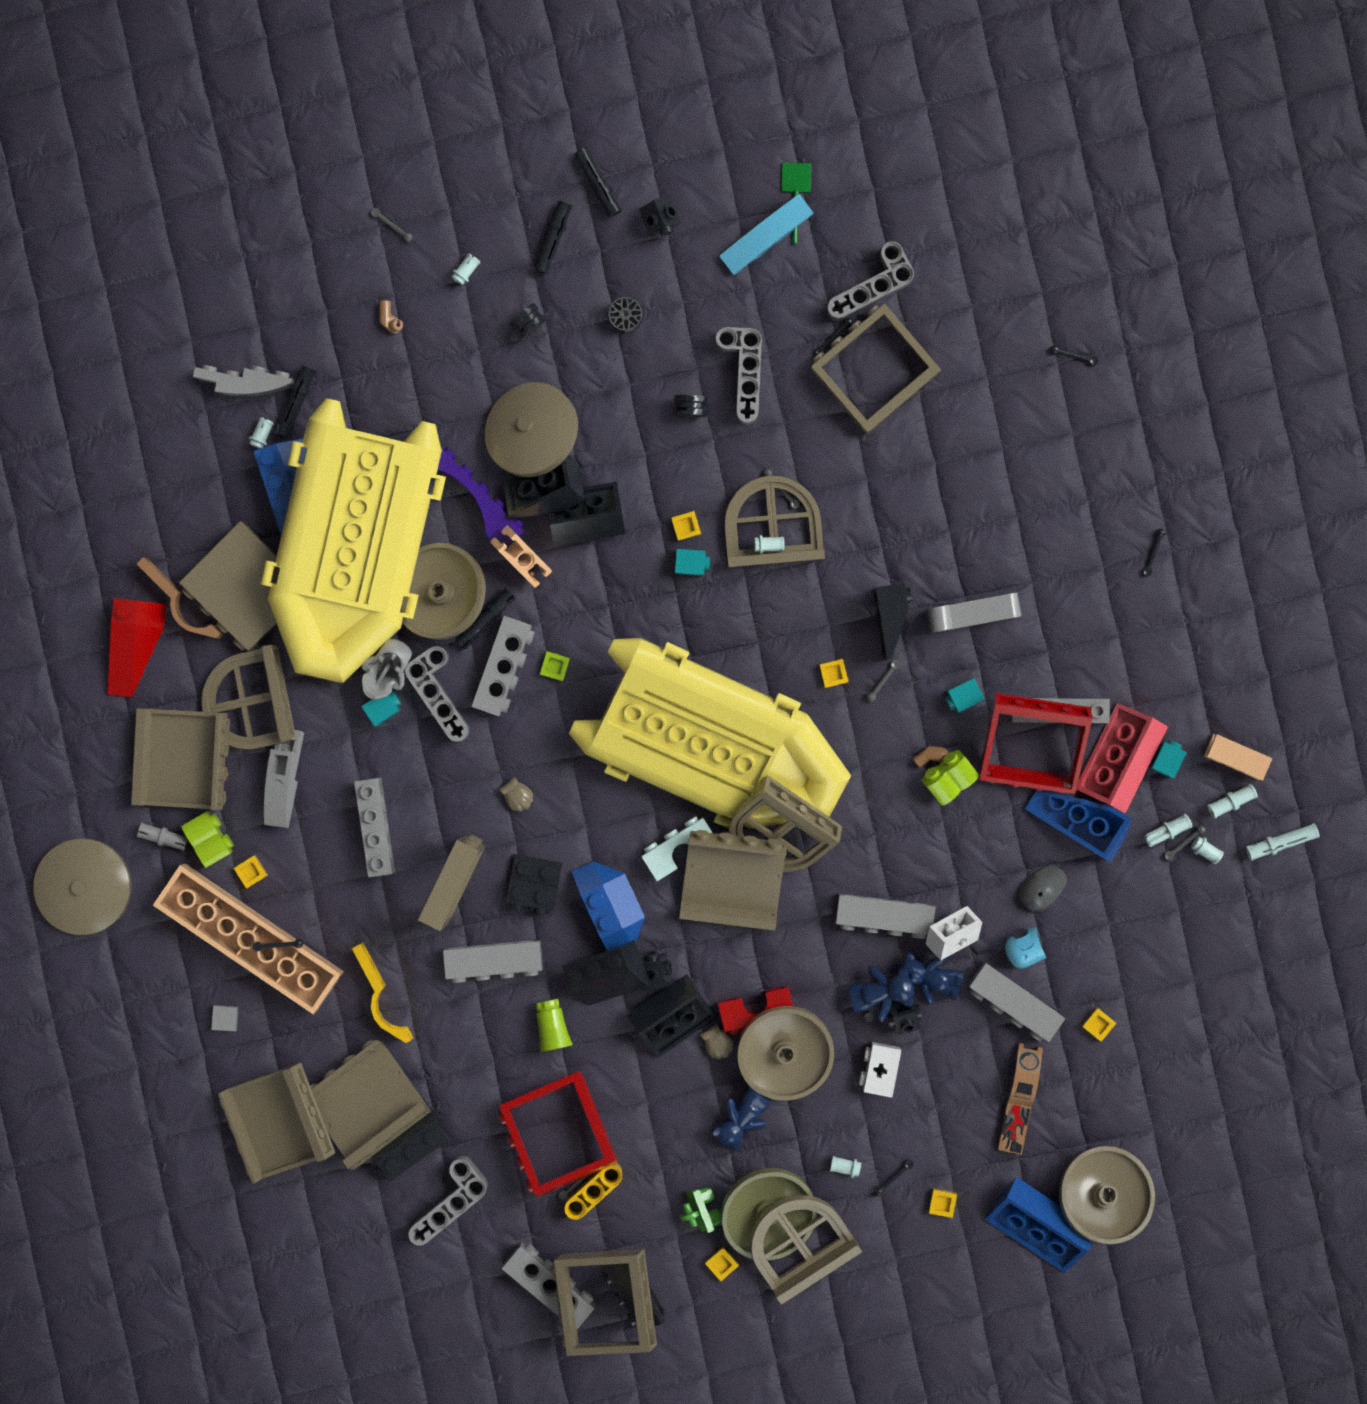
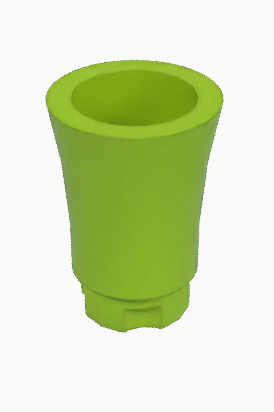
(551, 1026)

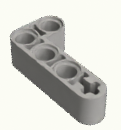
(868, 288)
(744, 375)
(973, 612)
(441, 697)
(445, 1205)

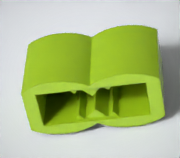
(950, 777)
(207, 838)

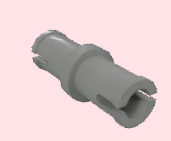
(162, 836)

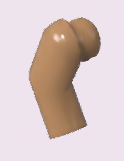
(387, 320)
(930, 753)

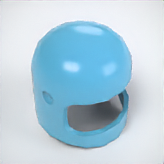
(1031, 953)

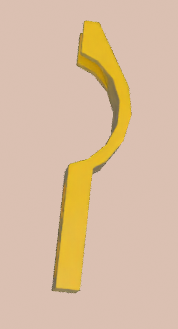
(377, 983)

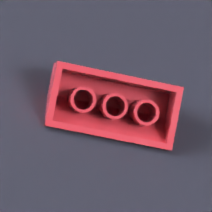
(1121, 757)

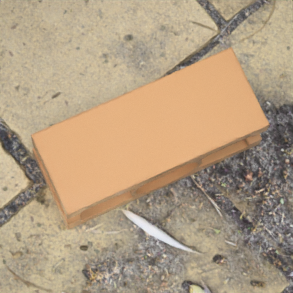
(517, 549)
(1237, 757)

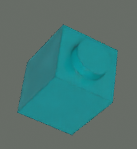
(691, 562)
(964, 696)
(382, 709)
(1168, 758)

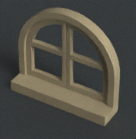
(791, 553)
(277, 694)
(797, 813)
(815, 1265)

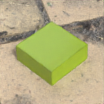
(554, 666)

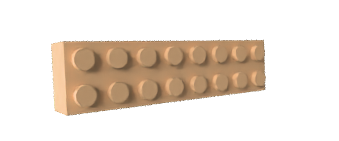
(233, 930)

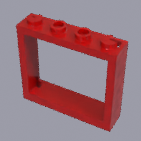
(1038, 710)
(595, 1121)

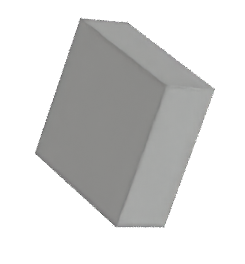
(225, 1018)

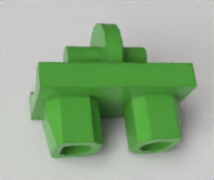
(696, 1210)

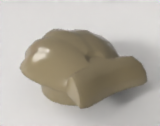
(517, 795)
(717, 1042)

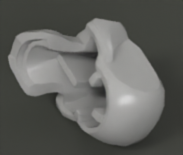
(386, 669)

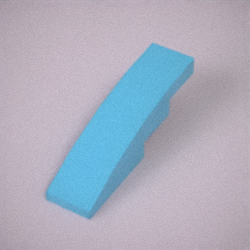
(766, 234)

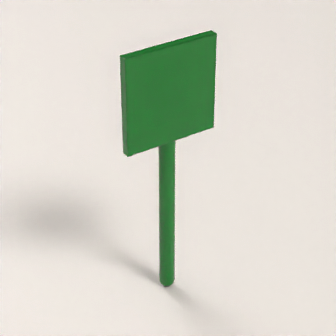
(796, 179)

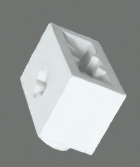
(953, 933)
(889, 1058)

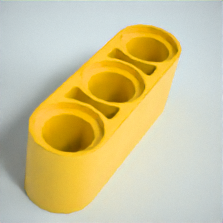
(588, 1201)

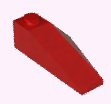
(132, 642)

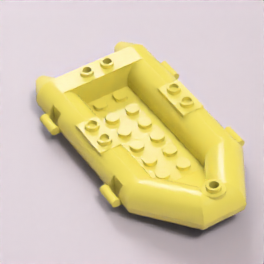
(350, 541)
(707, 736)

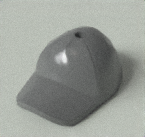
(1049, 882)

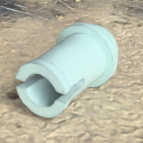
(465, 269)
(260, 433)
(768, 544)
(1207, 850)
(845, 1166)

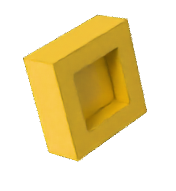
(686, 526)
(833, 673)
(250, 871)
(1098, 1024)
(942, 1203)
(721, 1263)

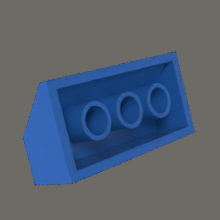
(278, 476)
(1037, 1225)

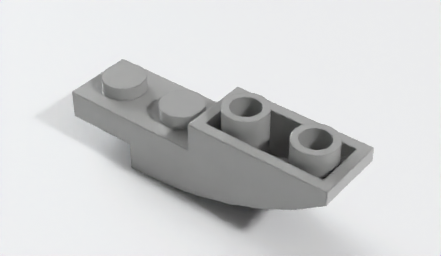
(252, 383)
(281, 782)

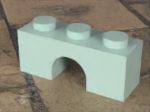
(659, 856)

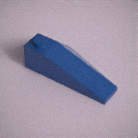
(1088, 823)

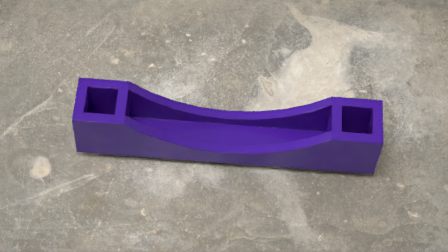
(492, 511)

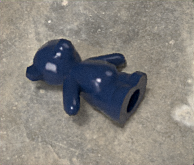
(933, 978)
(884, 992)
(741, 1117)

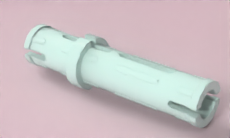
(1278, 843)

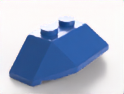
(609, 903)

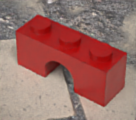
(736, 1016)

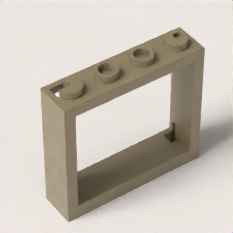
(855, 331)
(452, 882)
(641, 1298)

